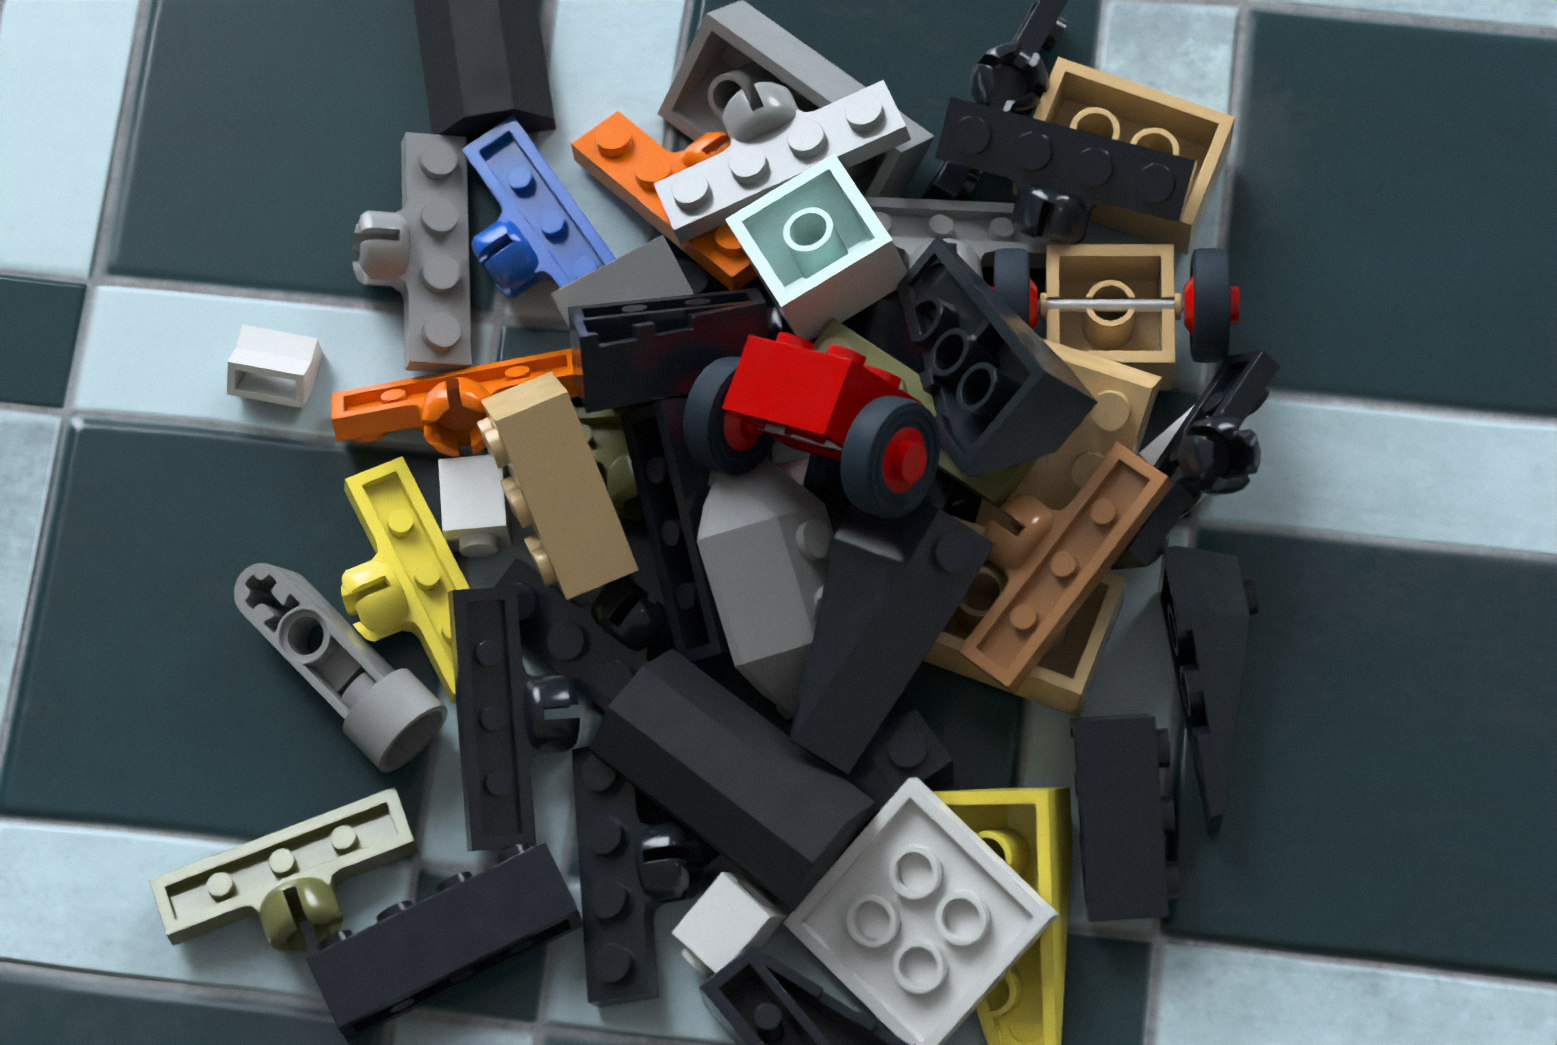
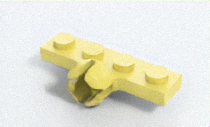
(412, 566)

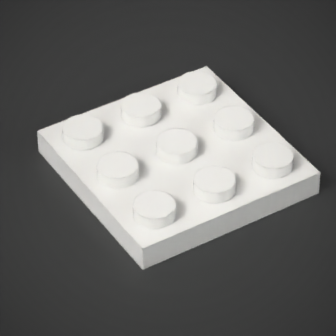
(920, 917)

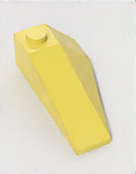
(1034, 838)

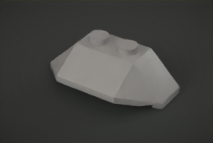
(767, 568)

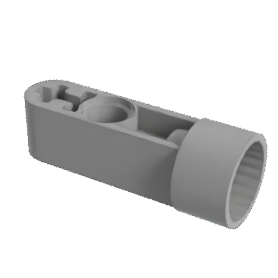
(384, 709)

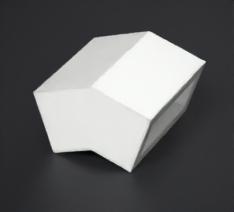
(273, 366)

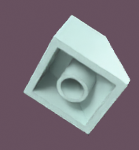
(818, 248)

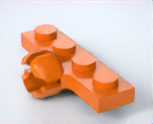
(629, 165)
(440, 403)

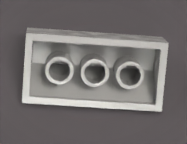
(745, 47)

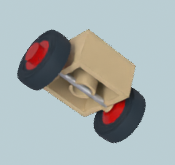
(1123, 301)

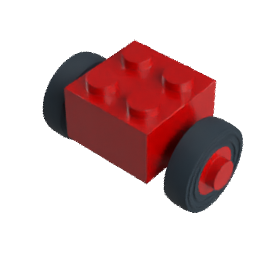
(818, 407)

